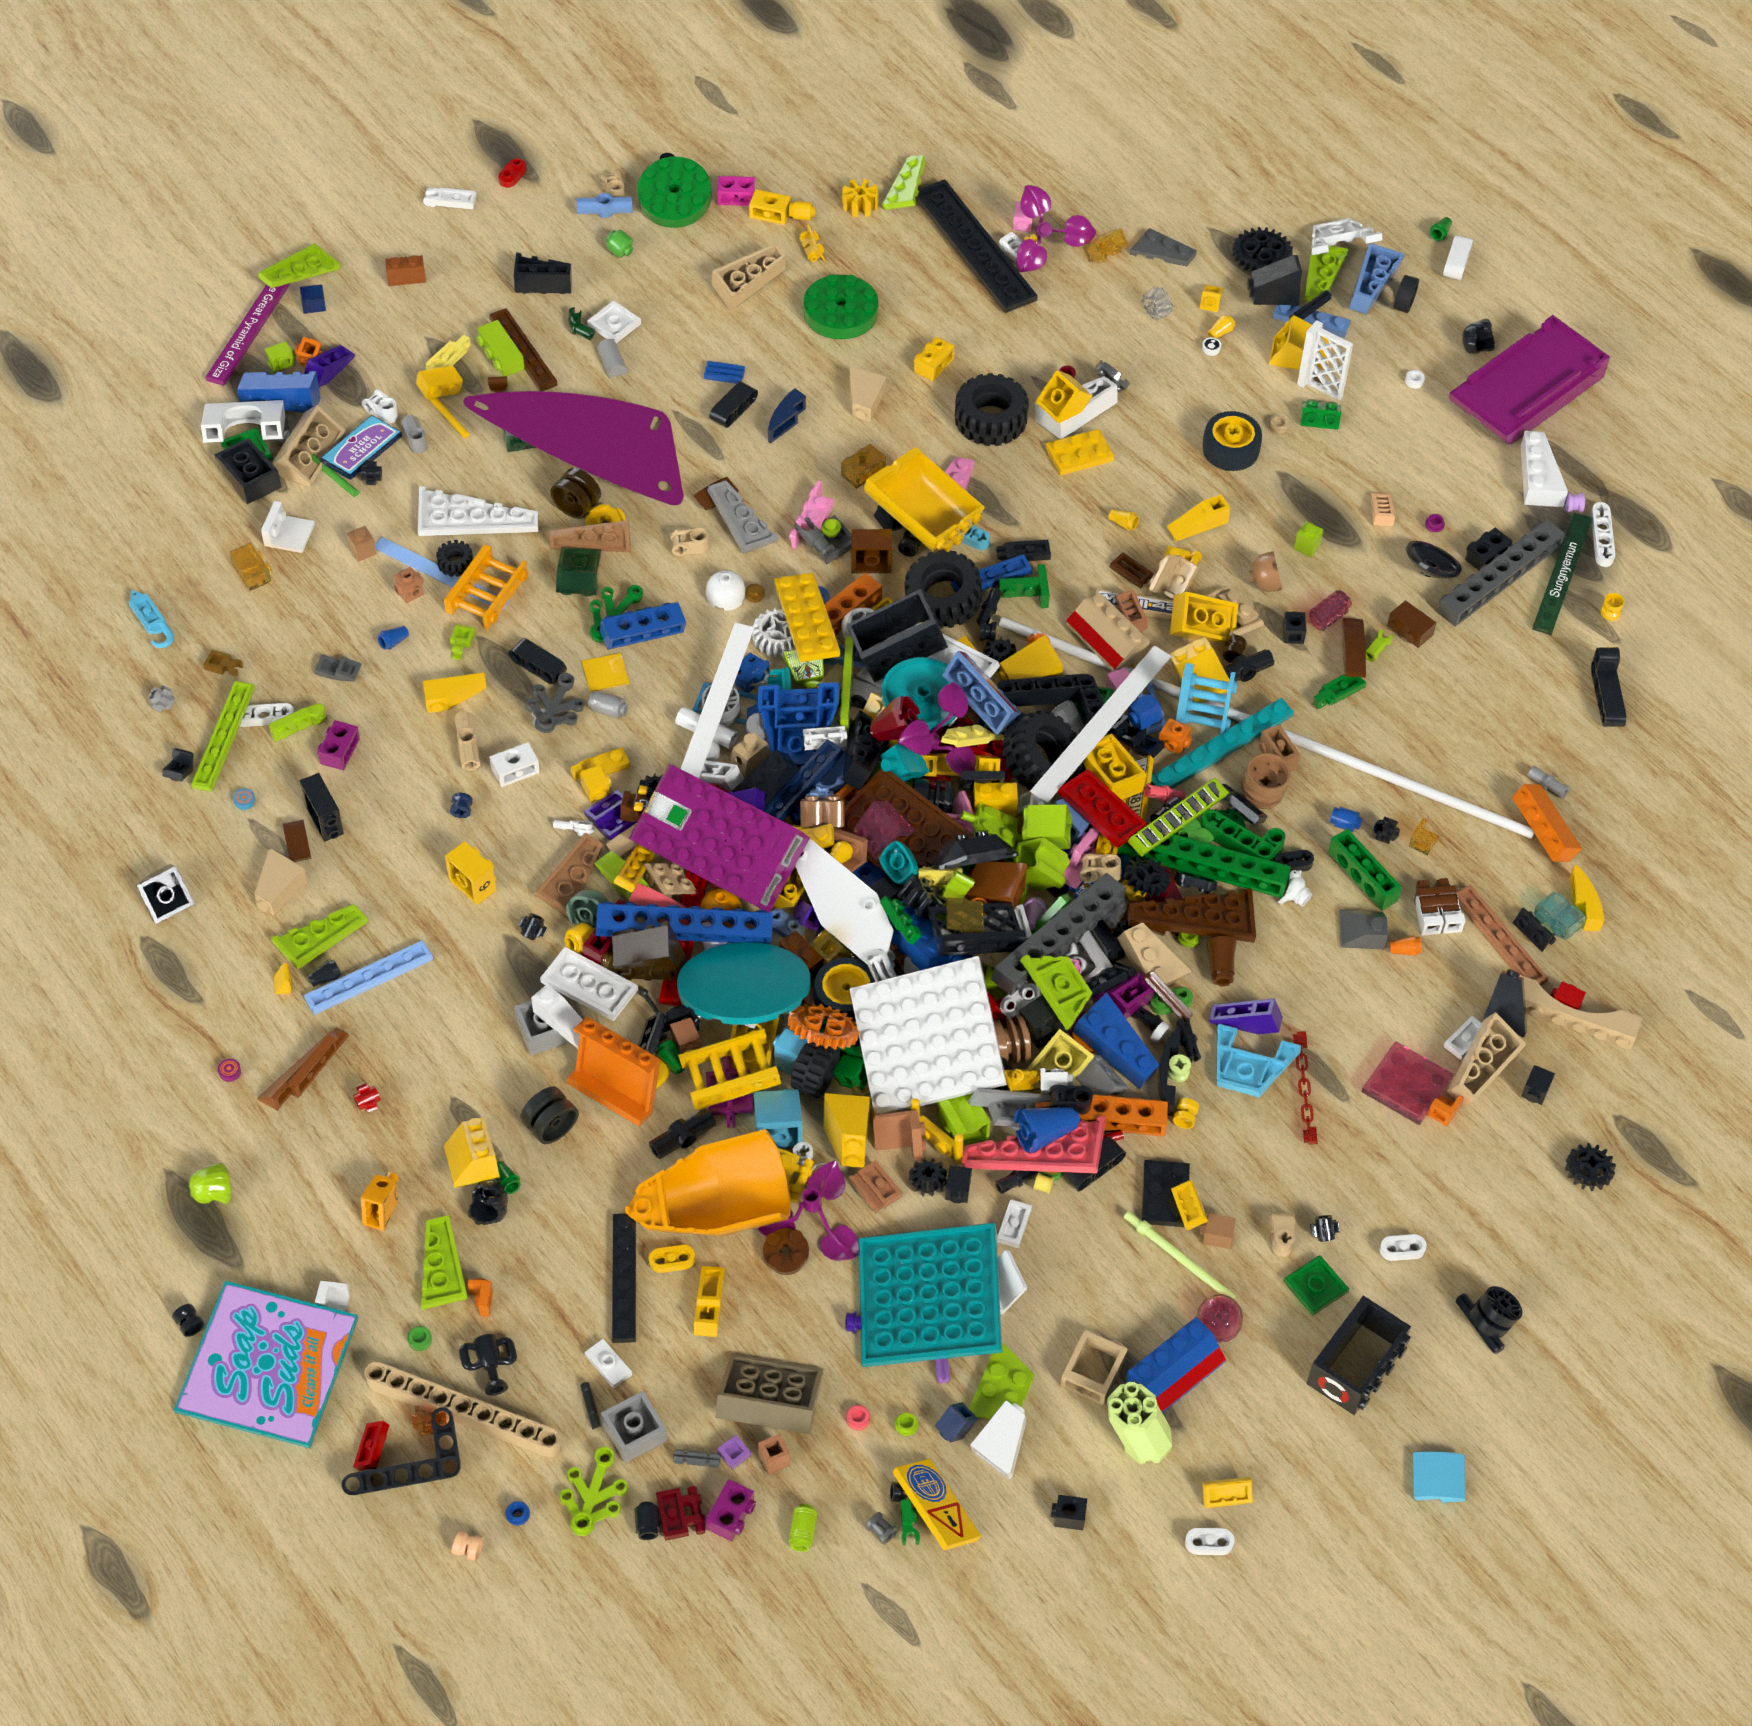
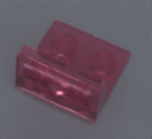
(881, 826)

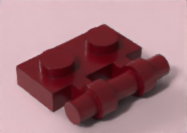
(673, 1516)

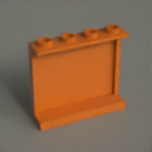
(615, 1072)

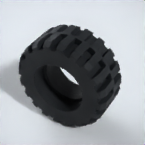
(991, 427)
(947, 567)
(1022, 752)

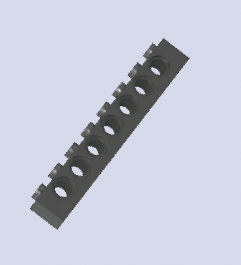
(1500, 573)
(1061, 931)

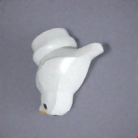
(1296, 890)

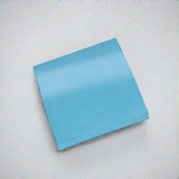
(1439, 1476)

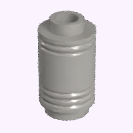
(608, 704)

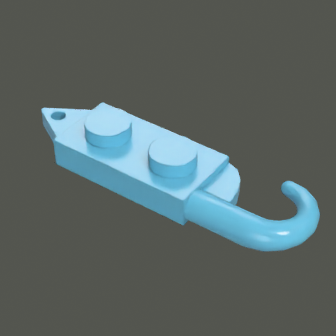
(150, 618)

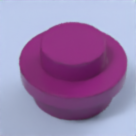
(1435, 523)

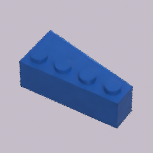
(1116, 1041)

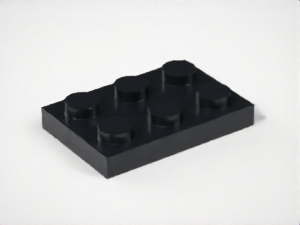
(1157, 1198)

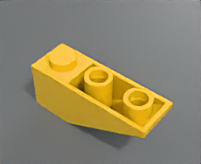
(1201, 518)

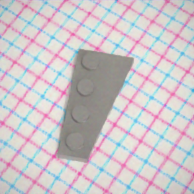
(740, 519)

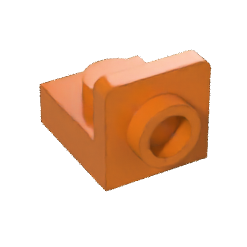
(484, 1293)

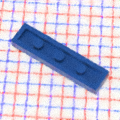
(1010, 568)

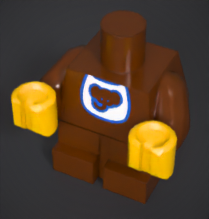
(633, 804)

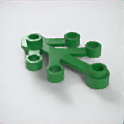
(631, 597)

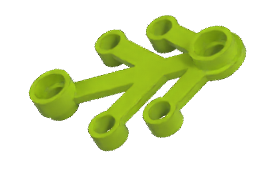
(592, 1495)

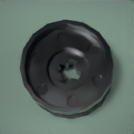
(941, 798)

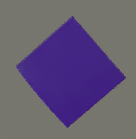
(606, 815)

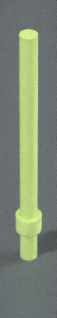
(1145, 1229)

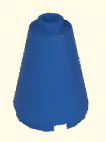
(1044, 1125)

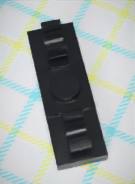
(653, 1032)

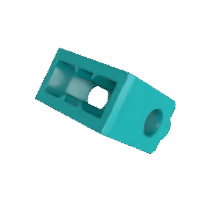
(904, 763)

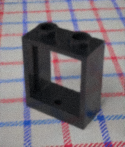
(321, 807)

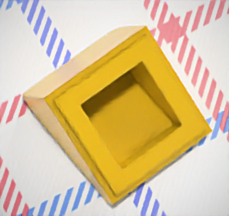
(282, 980)

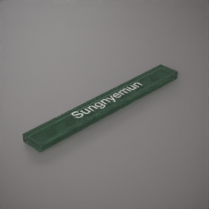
(1562, 573)

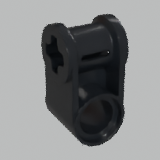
(1069, 1097)

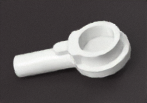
(578, 826)

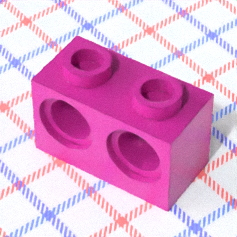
(735, 190)

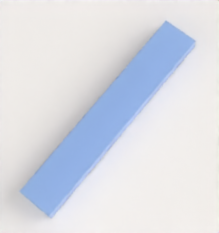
(368, 977)

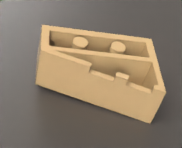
(1149, 954)

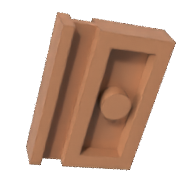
(875, 1186)

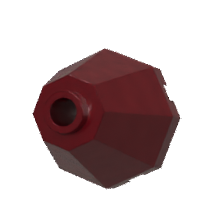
(894, 719)

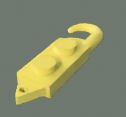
(970, 736)

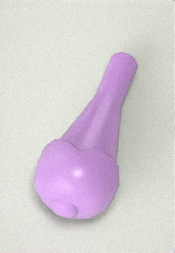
(1034, 910)

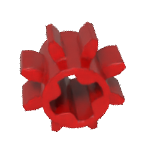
(366, 1097)

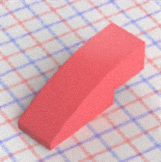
(644, 895)

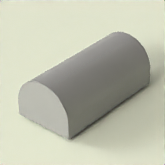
(611, 358)

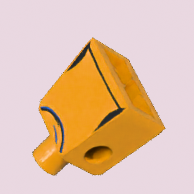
(379, 1200)

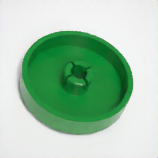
(658, 188)
(847, 321)

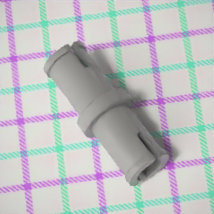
(1548, 782)

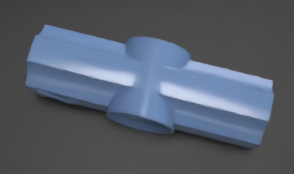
(604, 205)

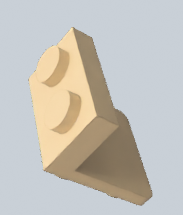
(1173, 575)

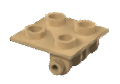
(668, 879)

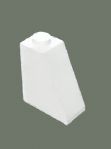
(1001, 1439)

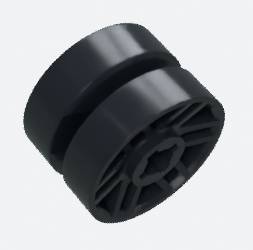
(1496, 1312)

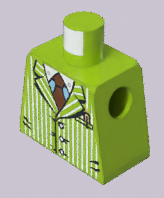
(803, 672)

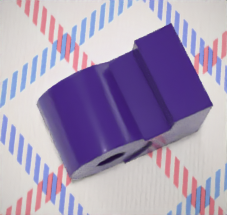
(806, 915)

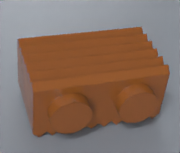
(405, 270)

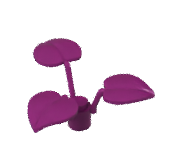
(1035, 203)
(922, 740)
(830, 1184)

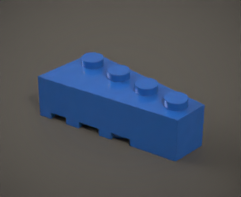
(296, 390)
(923, 952)

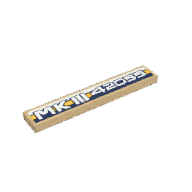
(1151, 606)

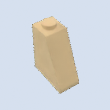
(865, 392)
(278, 882)

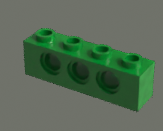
(1364, 869)

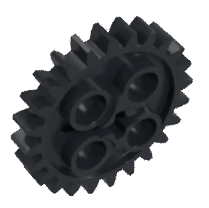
(1260, 248)

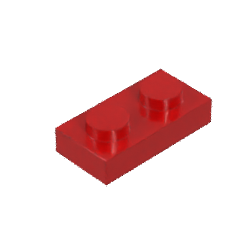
(371, 1445)

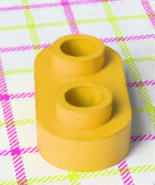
(671, 1258)

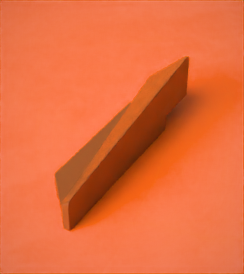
(304, 1071)

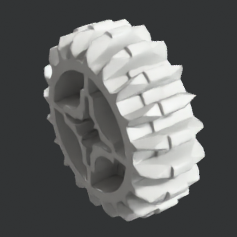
(776, 638)

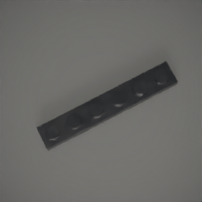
(624, 1279)

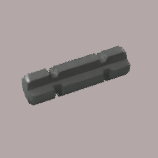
(696, 1458)

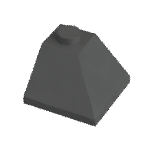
(1363, 929)

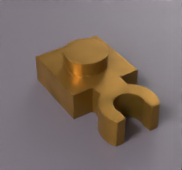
(220, 662)

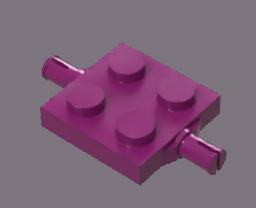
(732, 1107)

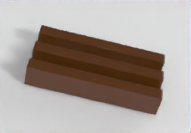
(1129, 572)

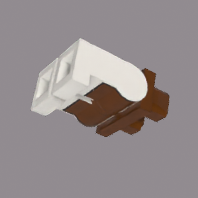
(1438, 907)

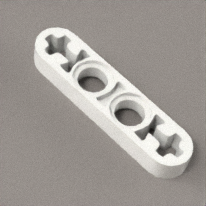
(1606, 534)

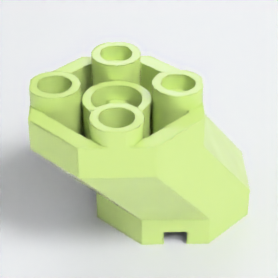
(1139, 1423)

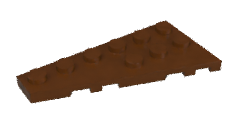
(1200, 915)

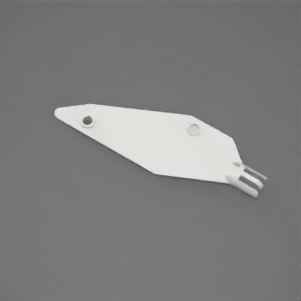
(847, 909)

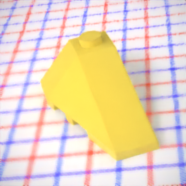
(1061, 1053)

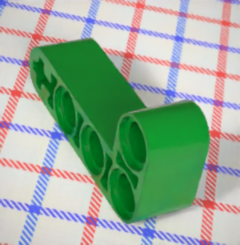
(1234, 836)

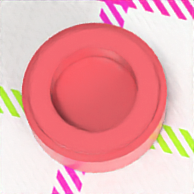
(858, 1417)

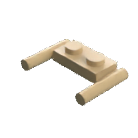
(1246, 615)

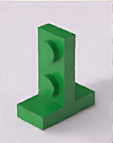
(1027, 587)

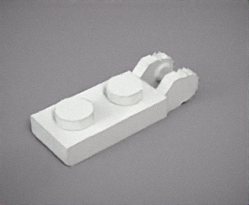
(450, 198)

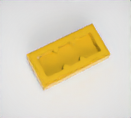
(1189, 1205)
(1227, 1492)

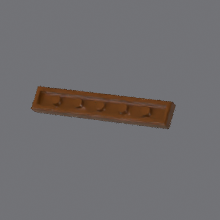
(533, 362)

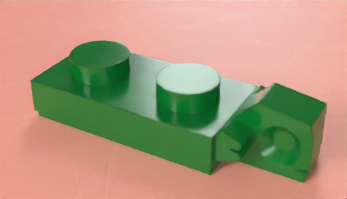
(1338, 690)
(900, 919)

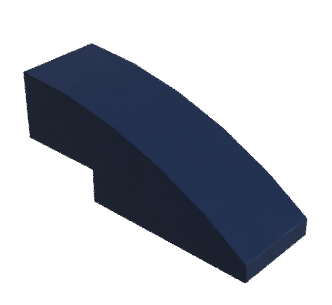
(786, 414)

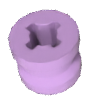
(1575, 502)

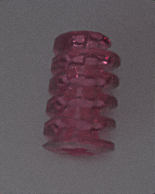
(1330, 610)

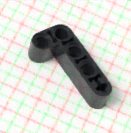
(1607, 686)

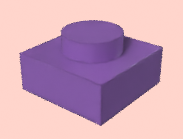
(734, 1452)

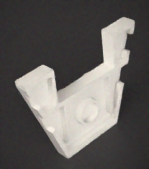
(1340, 230)

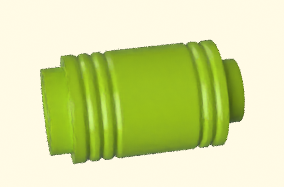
(803, 1528)

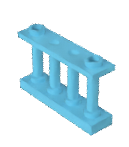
(1187, 691)

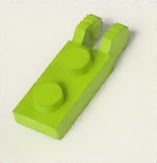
(297, 721)

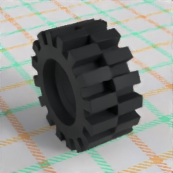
(451, 550)

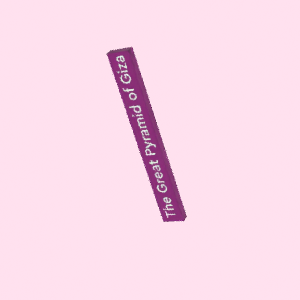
(245, 334)

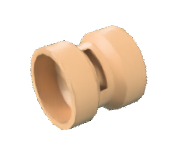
(468, 1545)

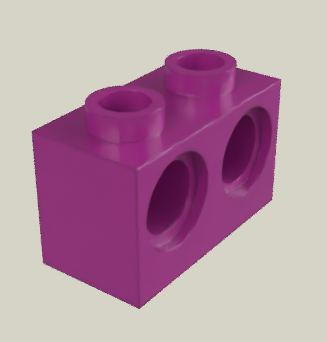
(338, 745)
(726, 1509)

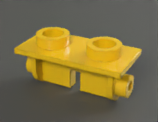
(811, 246)
(1022, 1079)

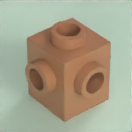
(408, 584)

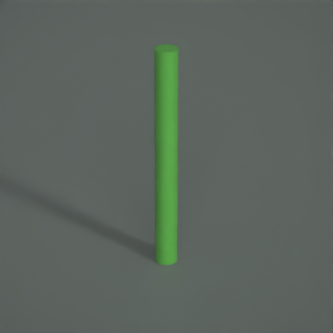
(336, 477)

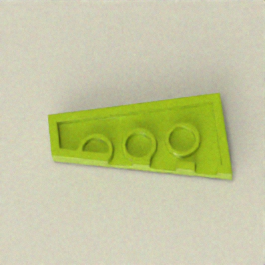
(905, 186)
(299, 266)
(1323, 270)
(309, 942)
(442, 1269)

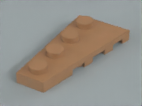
(605, 536)
(570, 874)

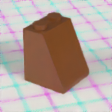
(998, 882)

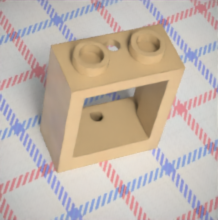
(1085, 1386)

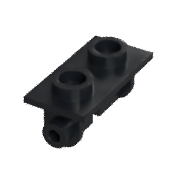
(1533, 930)

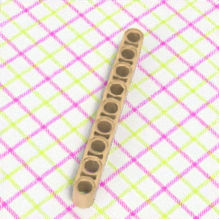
(468, 1418)

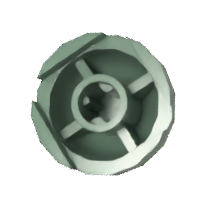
(583, 906)

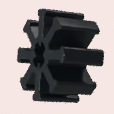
(921, 896)

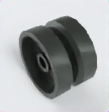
(549, 1115)

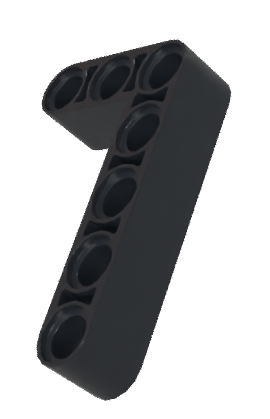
(1055, 690)
(413, 1467)

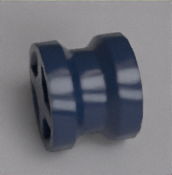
(461, 805)

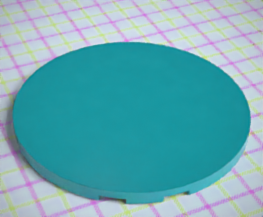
(743, 983)

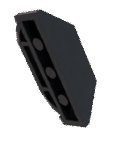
(972, 850)

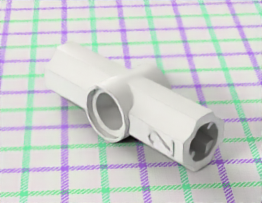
(723, 735)

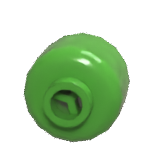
(619, 243)

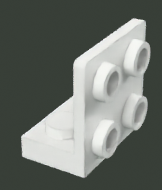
(285, 531)
(1010, 1281)

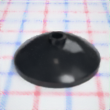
(1433, 560)

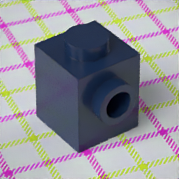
(956, 1422)

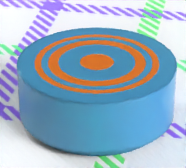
(244, 799)

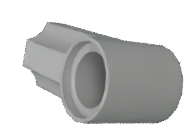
(415, 434)

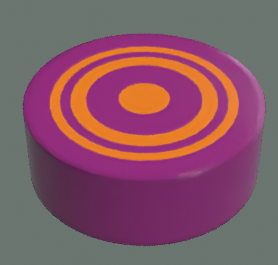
(229, 1070)

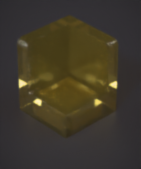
(1422, 839)

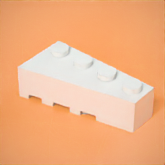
(1104, 397)
(1540, 472)

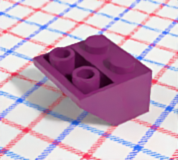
(1130, 994)

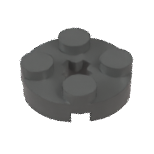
(1112, 374)

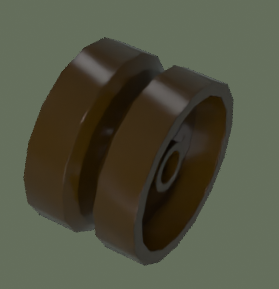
(575, 493)

